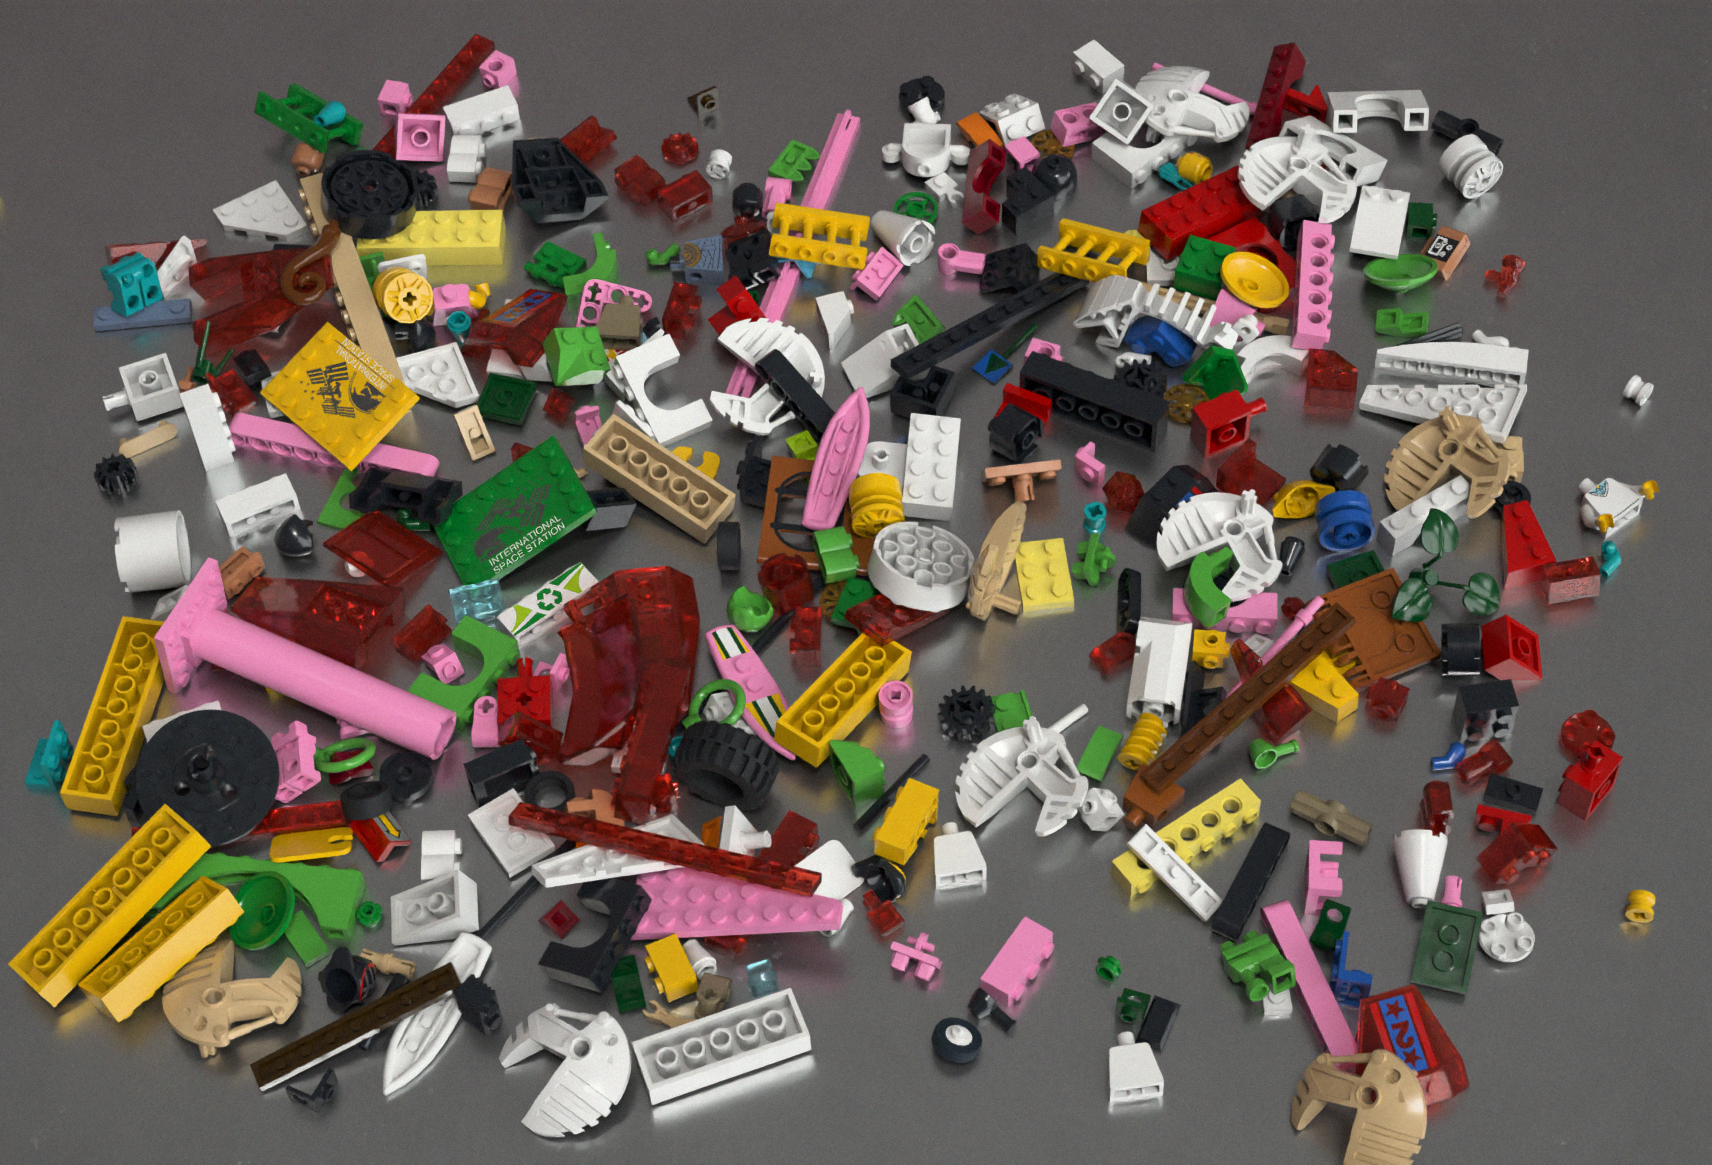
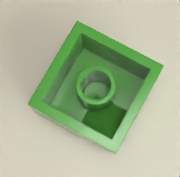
(576, 356)
(857, 771)

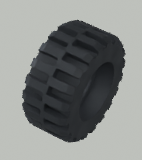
(725, 765)

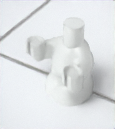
(923, 112)

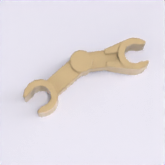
(662, 1017)

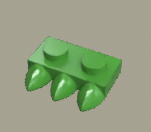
(792, 160)
(919, 318)

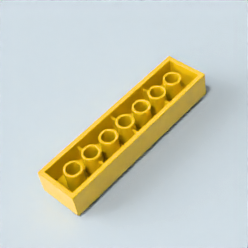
(115, 720)
(109, 905)

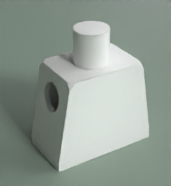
(957, 858)
(1132, 1070)

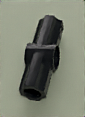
(1457, 128)

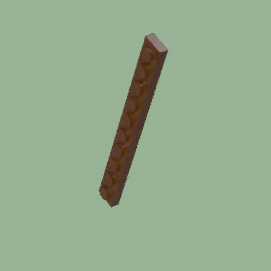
(1248, 698)

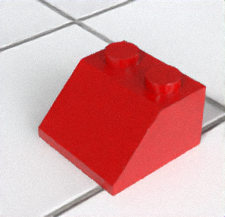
(1511, 650)

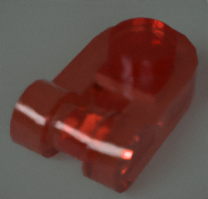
(1122, 648)

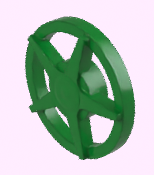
(917, 209)

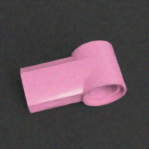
(777, 191)
(953, 260)

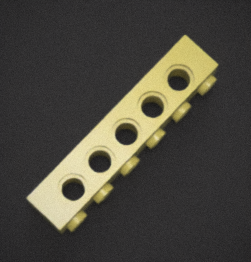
(1191, 825)

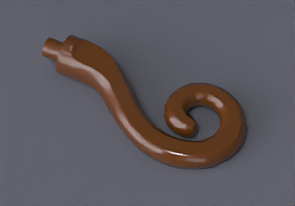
(326, 243)

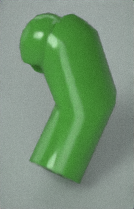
(654, 258)

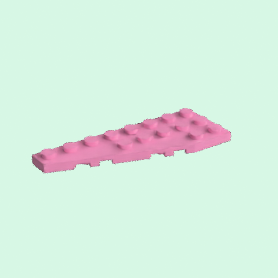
(713, 905)

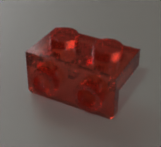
(588, 139)

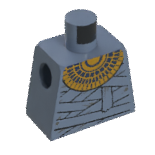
(701, 261)

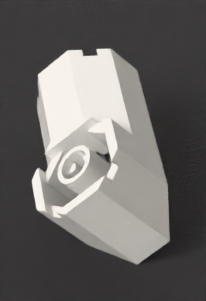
(1159, 669)

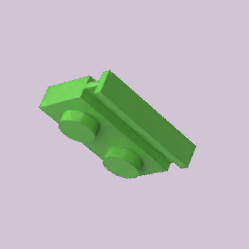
(1010, 710)

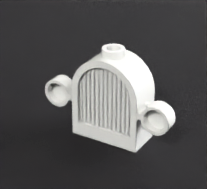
(926, 149)

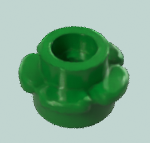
(372, 919)
(1108, 968)

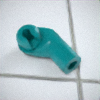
(1611, 558)

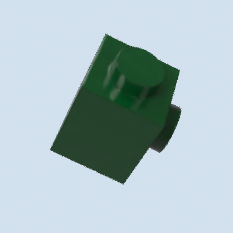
(1420, 221)

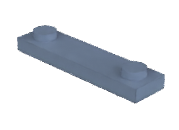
(156, 314)

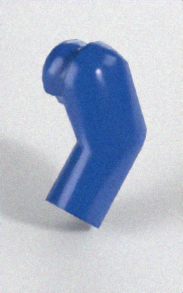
(1453, 756)

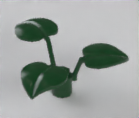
(1414, 603)

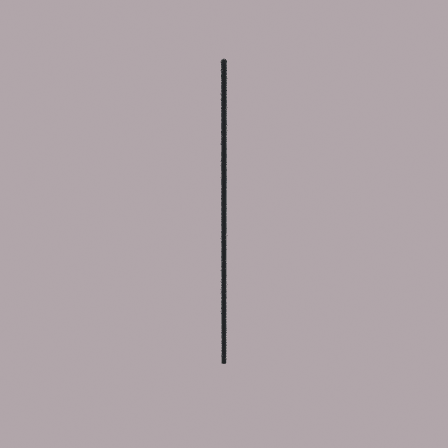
(568, 845)

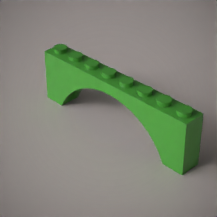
(326, 891)

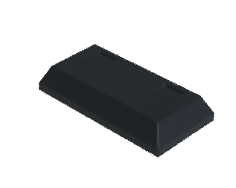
(1158, 1023)

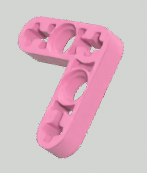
(604, 297)

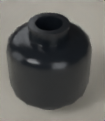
(747, 200)

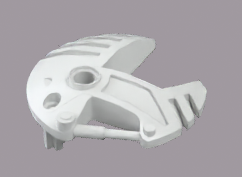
(1178, 102)
(1294, 162)
(750, 343)
(1208, 526)
(1002, 771)
(582, 1084)

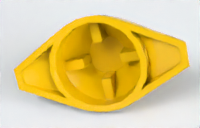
(1299, 498)

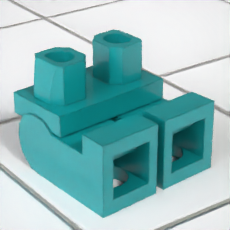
(131, 283)

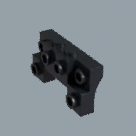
(426, 494)

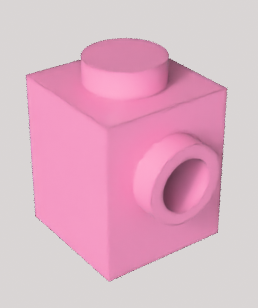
(394, 98)

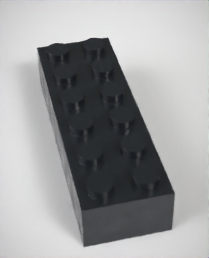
(1097, 401)

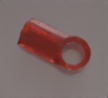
(1488, 760)

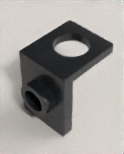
(322, 1093)

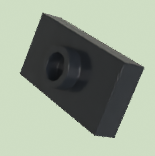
(1513, 794)

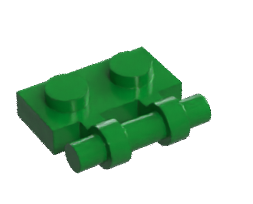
(557, 260)

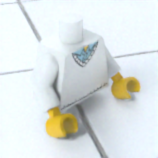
(1612, 503)

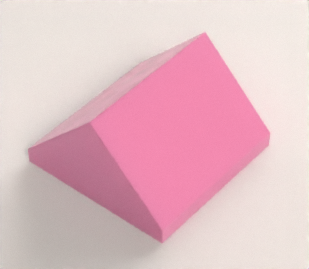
(419, 137)

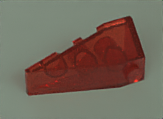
(155, 251)
(1283, 711)

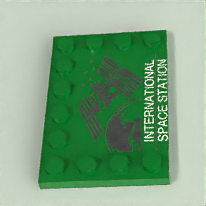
(515, 514)

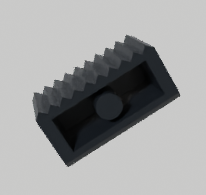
(478, 1004)

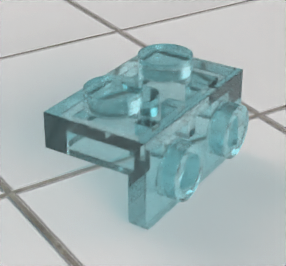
(479, 601)

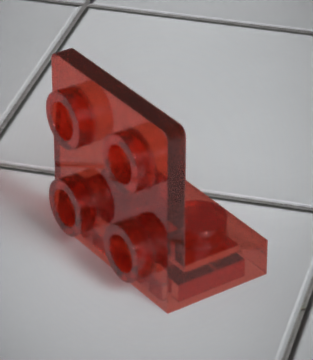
(1245, 472)

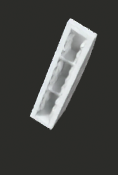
(1457, 361)

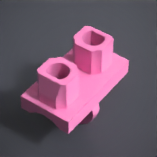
(903, 954)

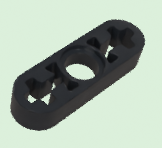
(1129, 601)

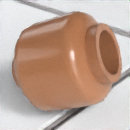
(306, 160)

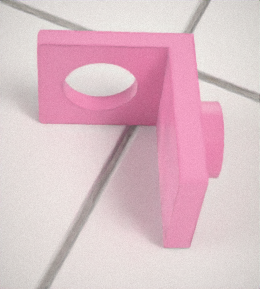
(558, 672)

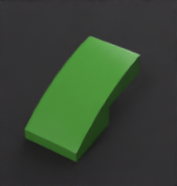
(1396, 323)
(1099, 753)

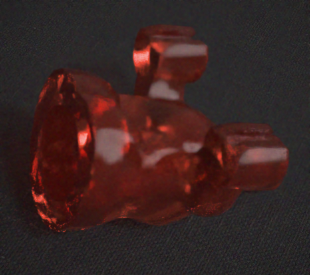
(1509, 275)

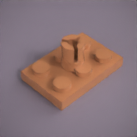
(1021, 476)

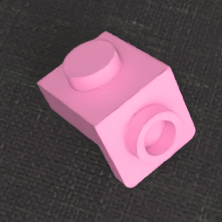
(586, 423)
(1088, 466)
(443, 663)

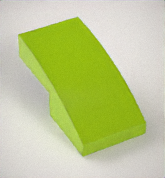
(802, 447)

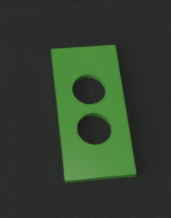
(333, 514)

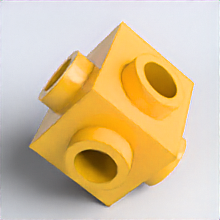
(1210, 648)

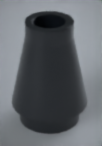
(1290, 554)

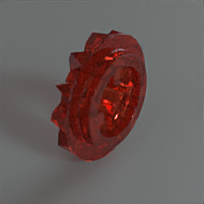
(682, 153)

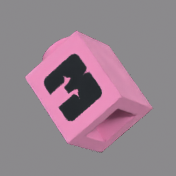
(1021, 154)

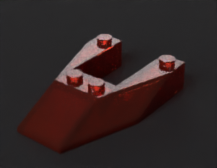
(263, 301)

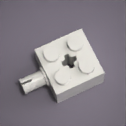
(148, 388)

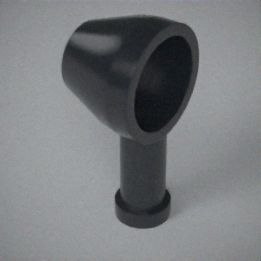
(983, 1004)

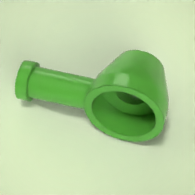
(1265, 754)

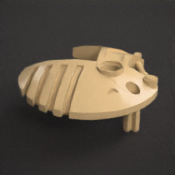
(1426, 462)
(994, 564)
(206, 1000)
(1382, 1130)

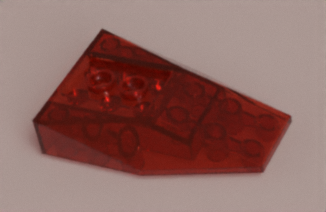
(322, 614)

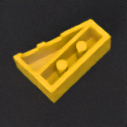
(1325, 690)
(906, 821)

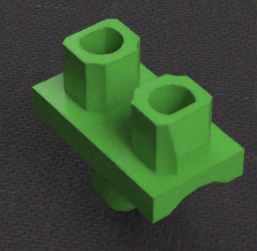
(1096, 558)

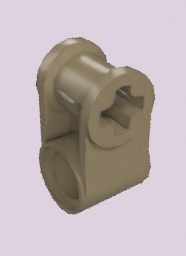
(712, 994)

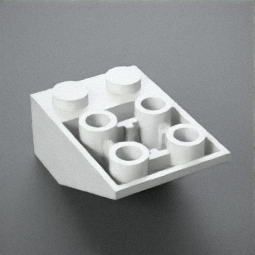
(871, 364)

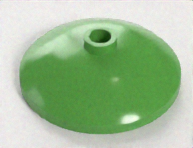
(1402, 273)

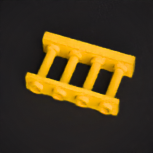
(821, 222)
(1093, 239)

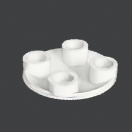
(1507, 937)

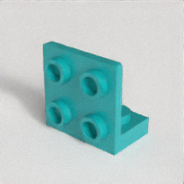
(50, 760)

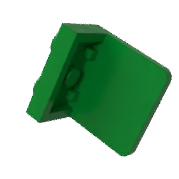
(1217, 372)

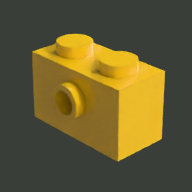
(671, 967)

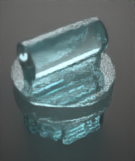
(762, 978)

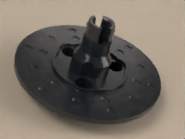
(243, 764)

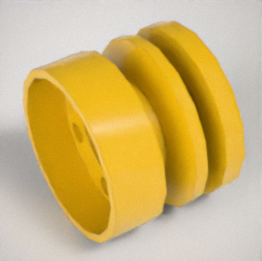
(394, 285)
(875, 503)

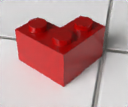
(739, 306)

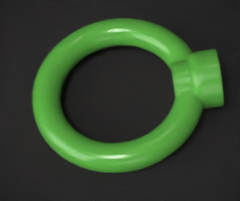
(733, 717)
(322, 756)

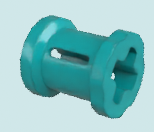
(1094, 521)

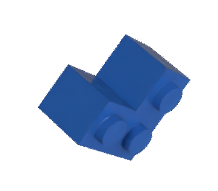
(1153, 335)

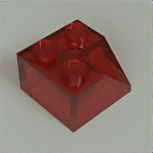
(1330, 380)

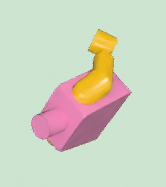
(457, 298)

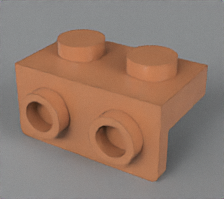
(240, 570)

